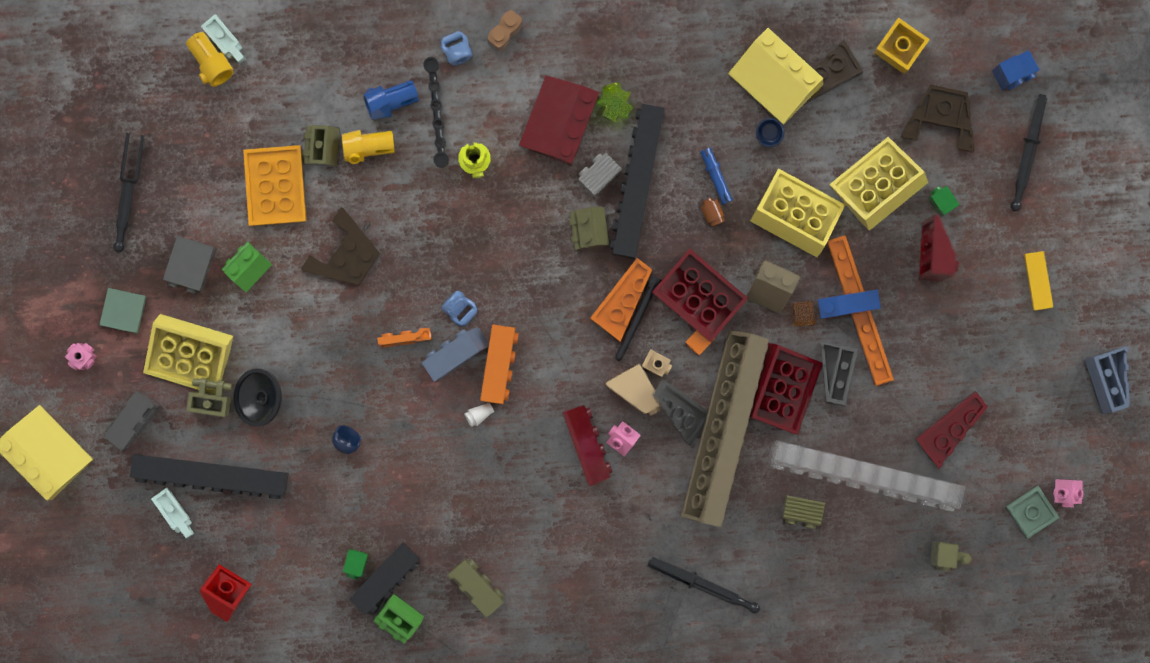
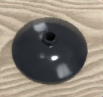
(250, 397)

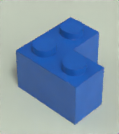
(1014, 70)

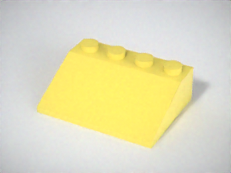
(776, 76)
(879, 183)
(798, 213)
(186, 351)
(43, 453)

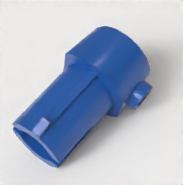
(382, 102)

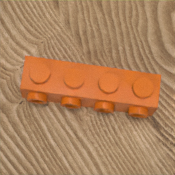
(498, 364)

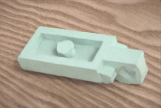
(223, 38)
(173, 512)

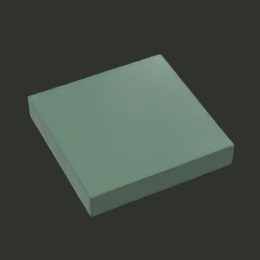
(123, 310)
(1032, 512)

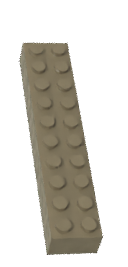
(725, 428)

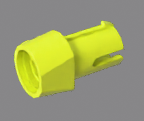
(482, 163)

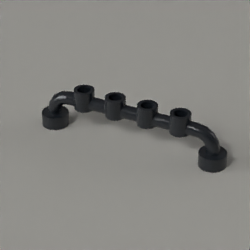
(431, 66)

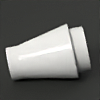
(478, 414)

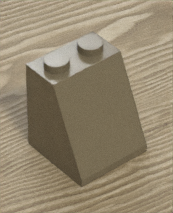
(772, 287)

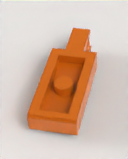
(405, 338)

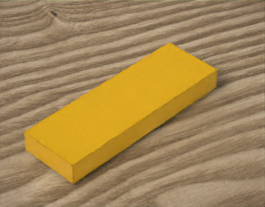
(1038, 280)

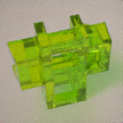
(610, 94)

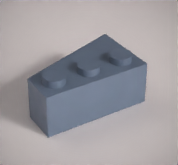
(455, 353)
(1109, 379)

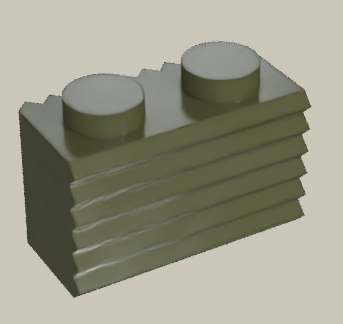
(803, 510)

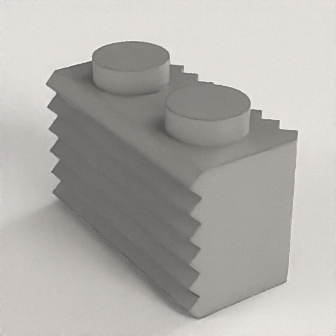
(599, 174)

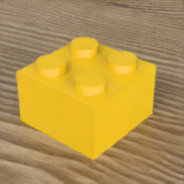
(901, 45)

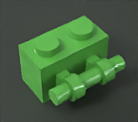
(246, 266)
(398, 619)

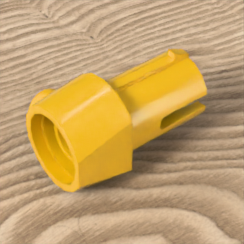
(213, 65)
(359, 145)

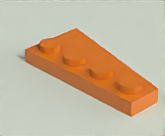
(620, 303)

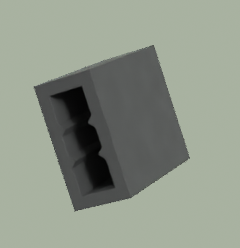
(189, 265)

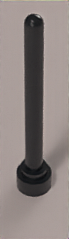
(653, 282)

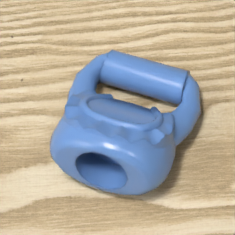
(459, 52)
(456, 304)

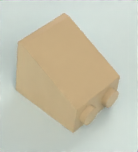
(635, 389)

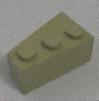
(477, 587)

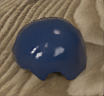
(770, 132)
(346, 439)

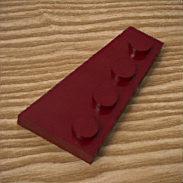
(945, 434)

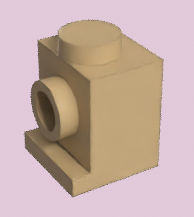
(649, 362)

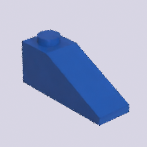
(849, 303)

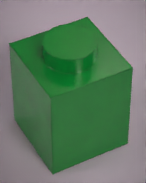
(943, 200)
(355, 563)

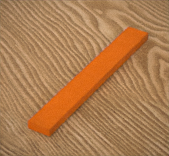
(862, 320)

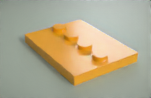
(275, 185)

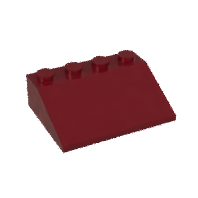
(559, 119)
(936, 252)
(700, 295)
(784, 388)
(586, 444)

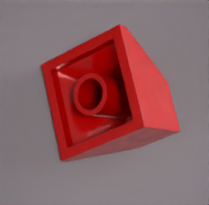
(224, 592)

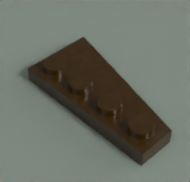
(836, 69)

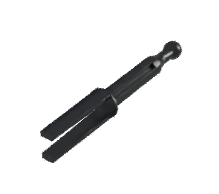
(1029, 153)
(126, 195)
(693, 580)

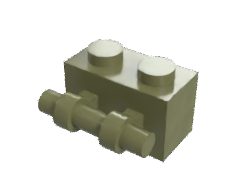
(321, 145)
(589, 228)
(209, 403)
(946, 556)

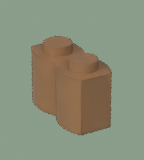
(509, 26)

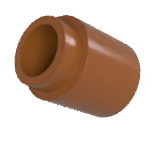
(712, 211)

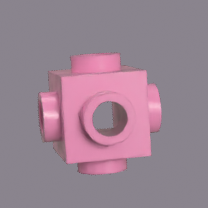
(86, 360)
(622, 438)
(1068, 492)

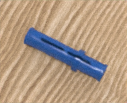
(716, 175)

